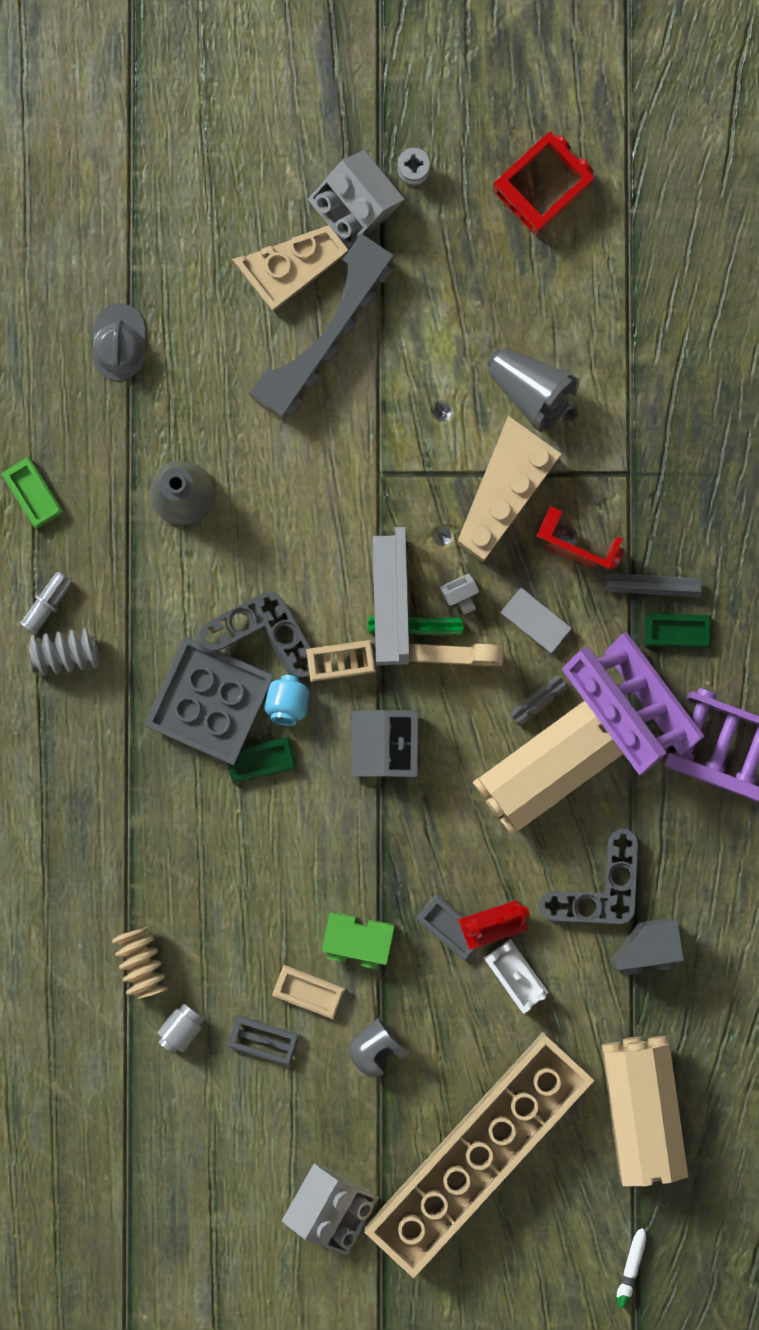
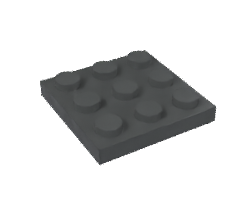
(209, 701)

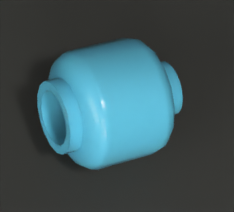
(287, 700)

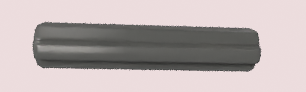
(653, 585)

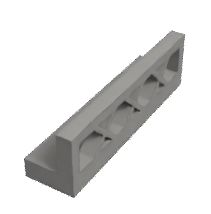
(391, 599)

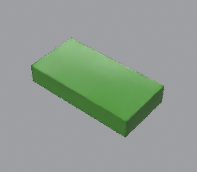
(32, 493)

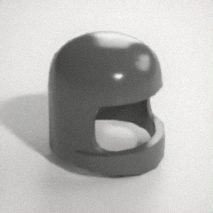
(373, 1047)

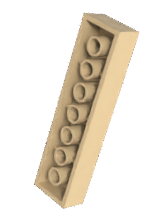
(478, 1155)

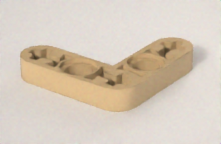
(477, 655)

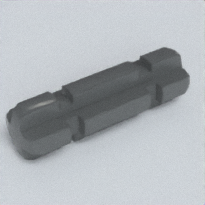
(538, 700)

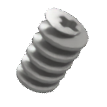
(64, 652)

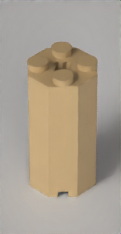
(548, 768)
(644, 1111)

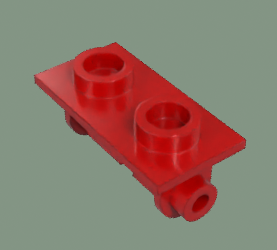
(494, 924)

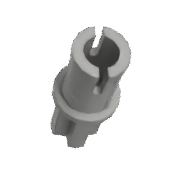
(46, 602)

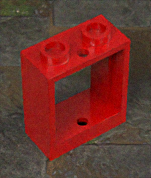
(516, 201)

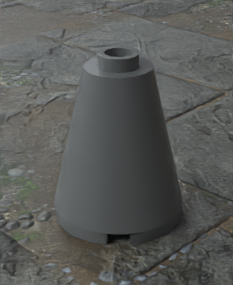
(533, 386)
(187, 503)

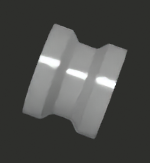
(413, 173)

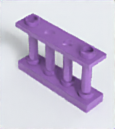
(616, 712)
(714, 771)

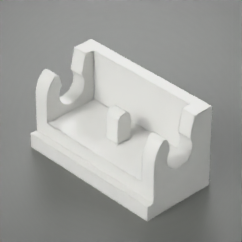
(516, 976)

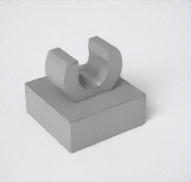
(460, 592)

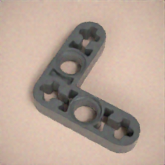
(259, 620)
(602, 900)

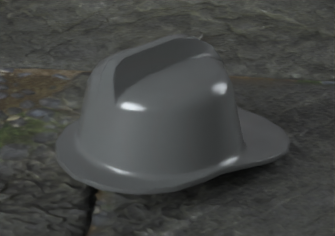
(119, 342)

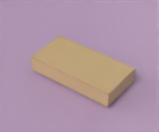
(308, 991)

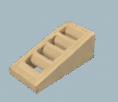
(367, 653)

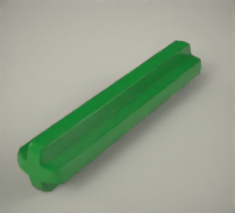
(428, 626)

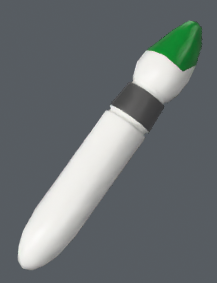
(631, 1269)

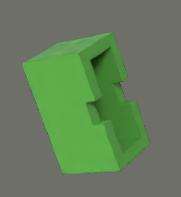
(357, 941)

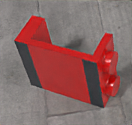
(545, 539)

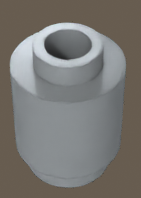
(180, 1029)

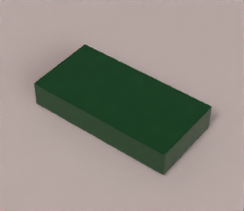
(677, 630)
(263, 760)

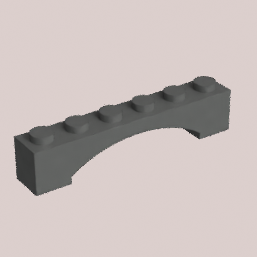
(281, 388)

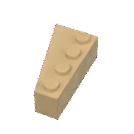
(509, 482)

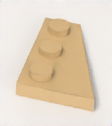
(289, 267)

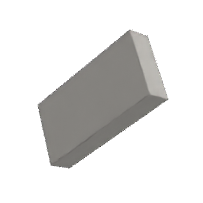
(535, 620)

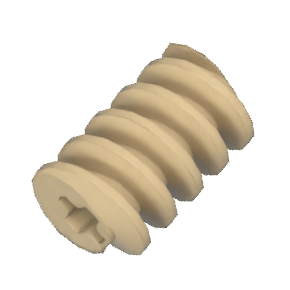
(139, 963)

